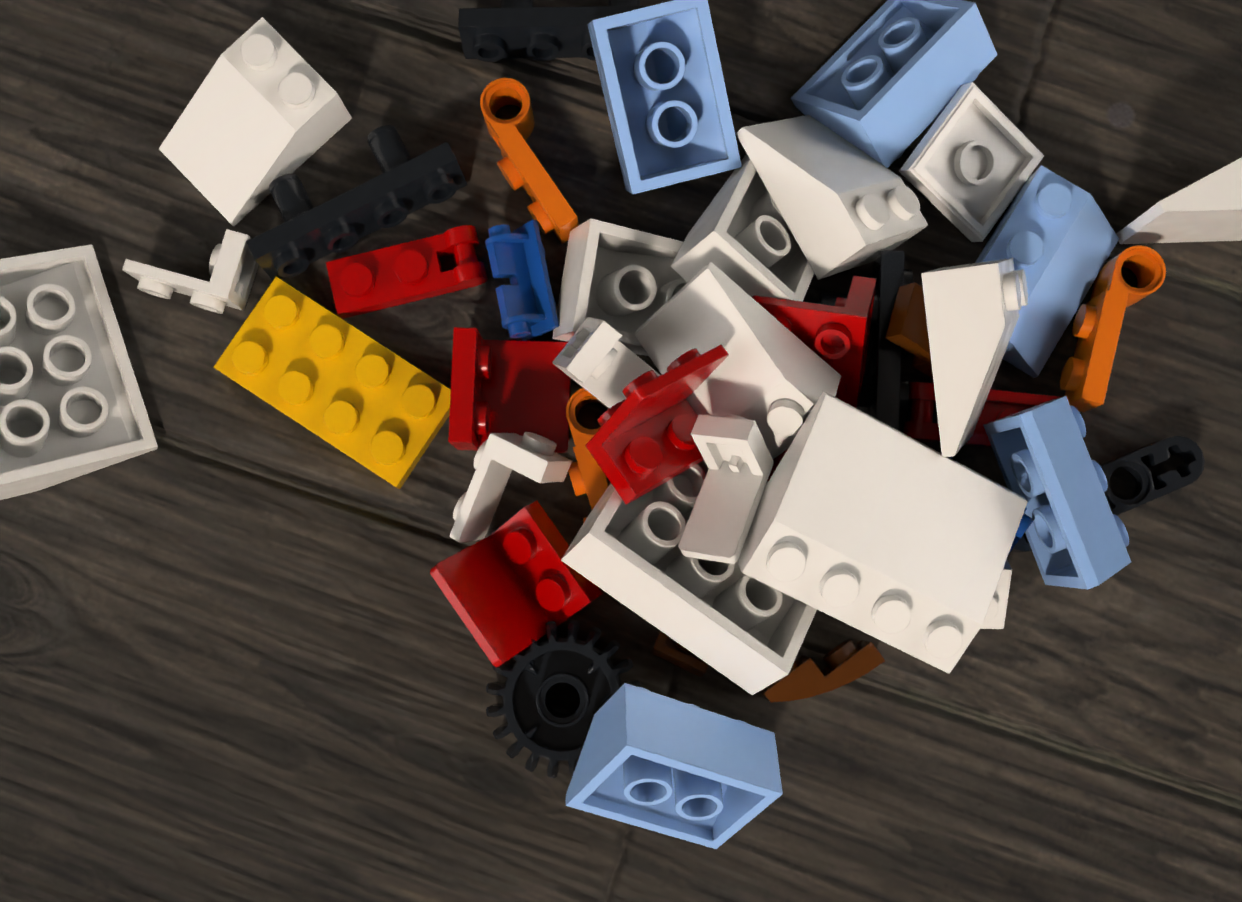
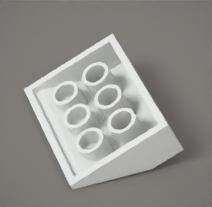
(63, 374)
(883, 533)
(700, 603)

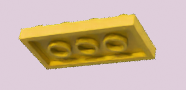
(337, 382)

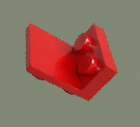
(833, 332)
(506, 390)
(650, 432)
(514, 584)

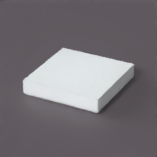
(971, 162)

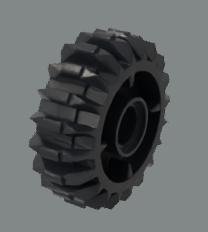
(527, 690)

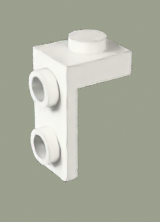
(494, 462)
(731, 490)

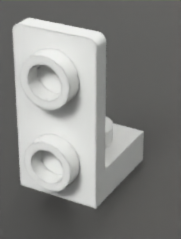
(230, 283)
(600, 361)

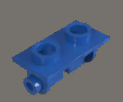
(527, 303)

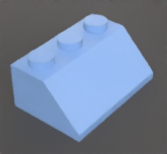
(898, 74)
(665, 94)
(1061, 245)
(1048, 464)
(674, 768)

